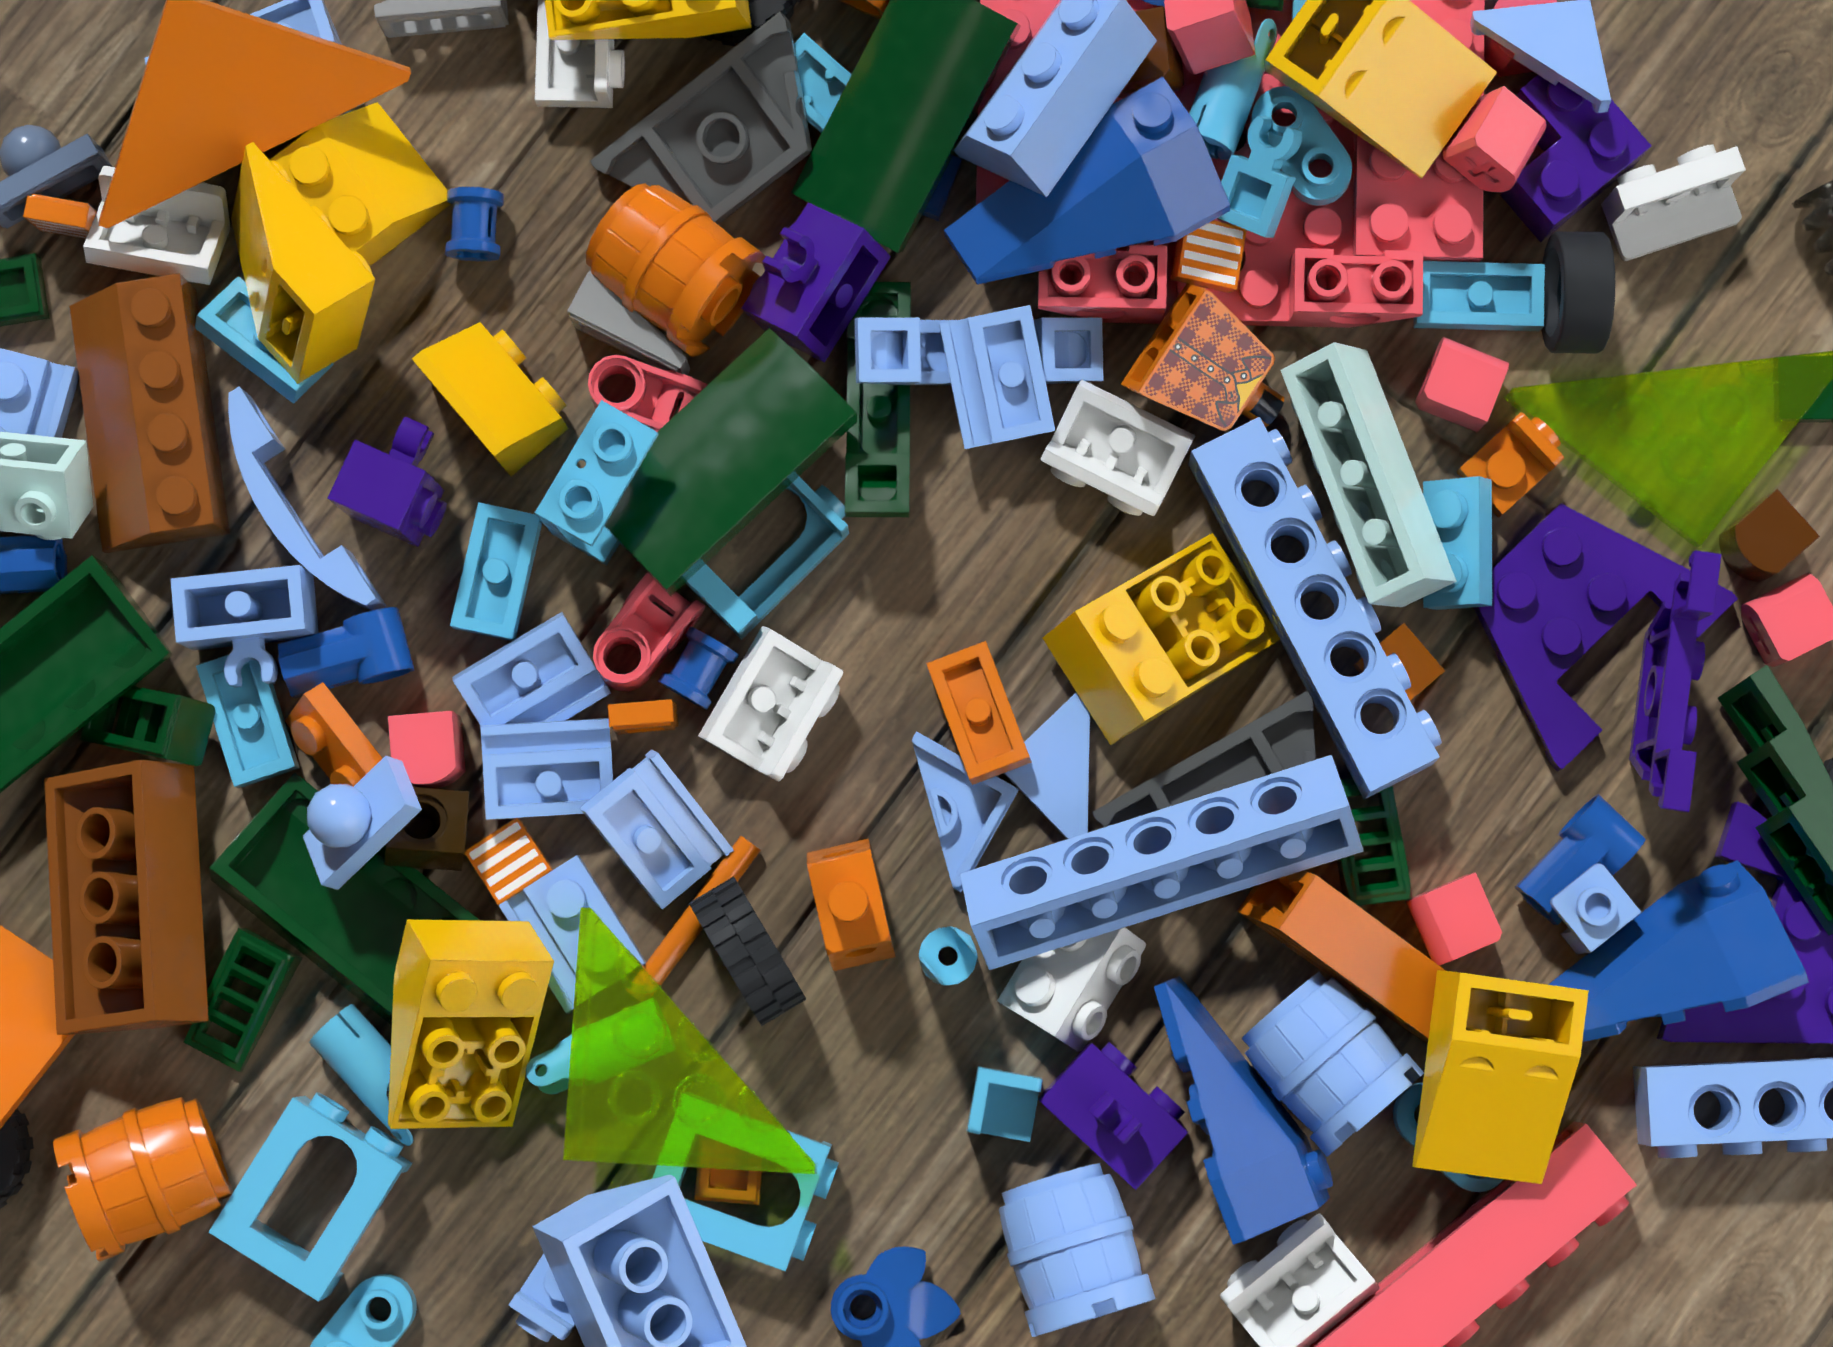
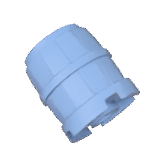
(1328, 1060)
(1072, 1249)

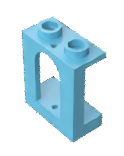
(586, 497)
(821, 536)
(377, 1172)
(761, 1243)

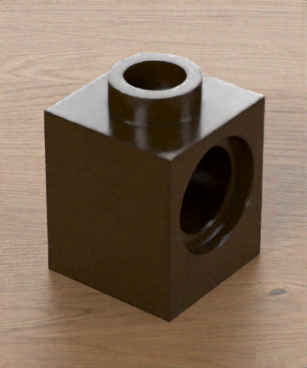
(447, 846)

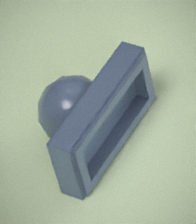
(41, 167)

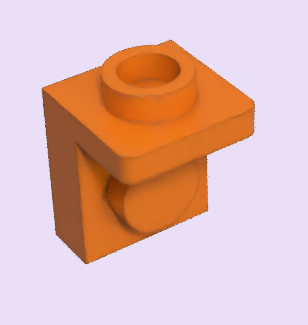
(1515, 460)

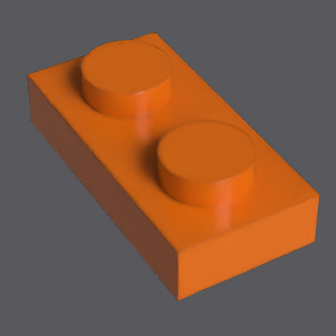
(978, 713)
(331, 737)

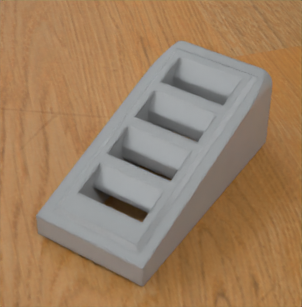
(424, 17)
(603, 317)

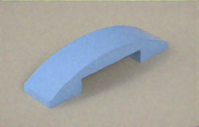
(913, 350)
(253, 446)

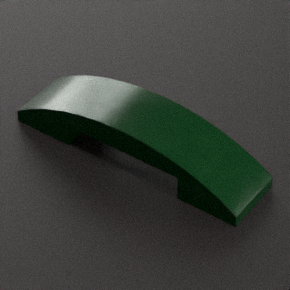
(880, 440)

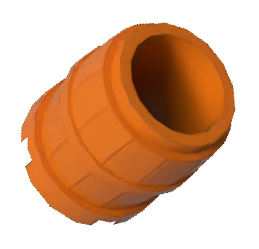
(673, 265)
(142, 1174)

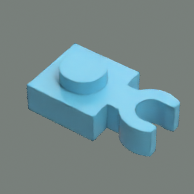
(1256, 184)

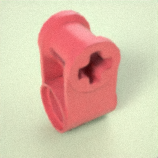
(655, 391)
(647, 629)

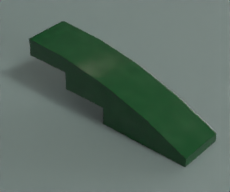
(1791, 785)

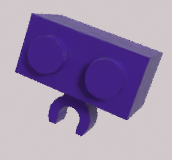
(815, 281)
(390, 488)
(1114, 1114)

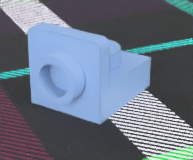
(1593, 909)
(542, 1305)

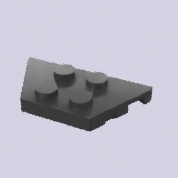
(723, 130)
(1256, 750)

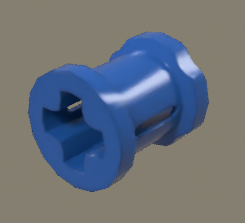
(474, 223)
(698, 668)

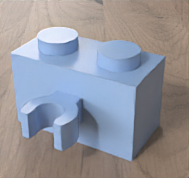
(245, 613)

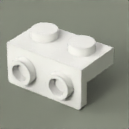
(575, 70)
(1676, 204)
(167, 239)
(1116, 450)
(772, 705)
(1074, 985)
(1298, 1287)

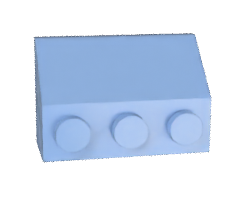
(1057, 92)
(637, 1270)

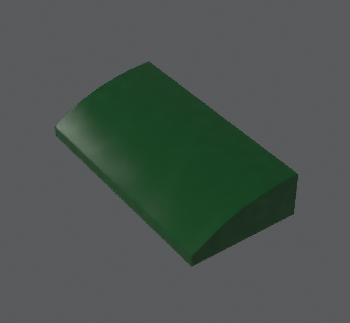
(905, 114)
(727, 459)
(69, 663)
(343, 931)

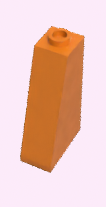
(1347, 946)

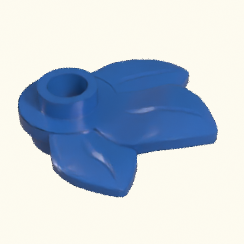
(904, 1303)

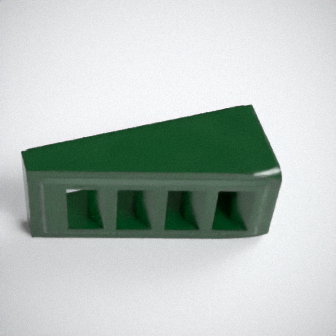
(155, 726)
(1395, 861)
(284, 963)

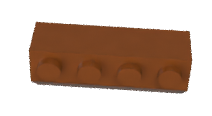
(148, 414)
(125, 898)

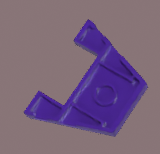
(1556, 601)
(1667, 666)
(1793, 1016)

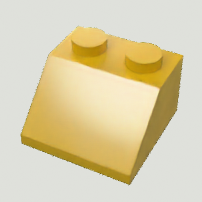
(364, 180)
(493, 395)

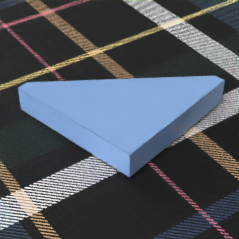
(1554, 42)
(1059, 768)
(962, 812)

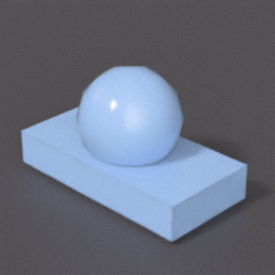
(357, 821)

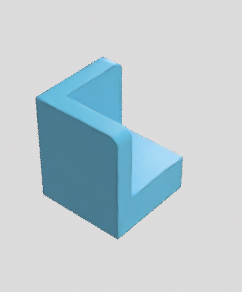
(1003, 1104)

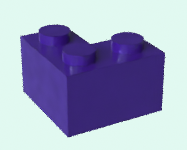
(1579, 158)

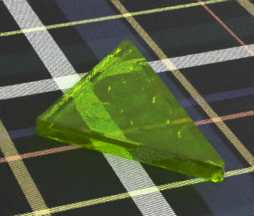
(1684, 435)
(651, 1082)

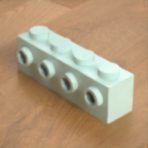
(1367, 476)
(43, 485)

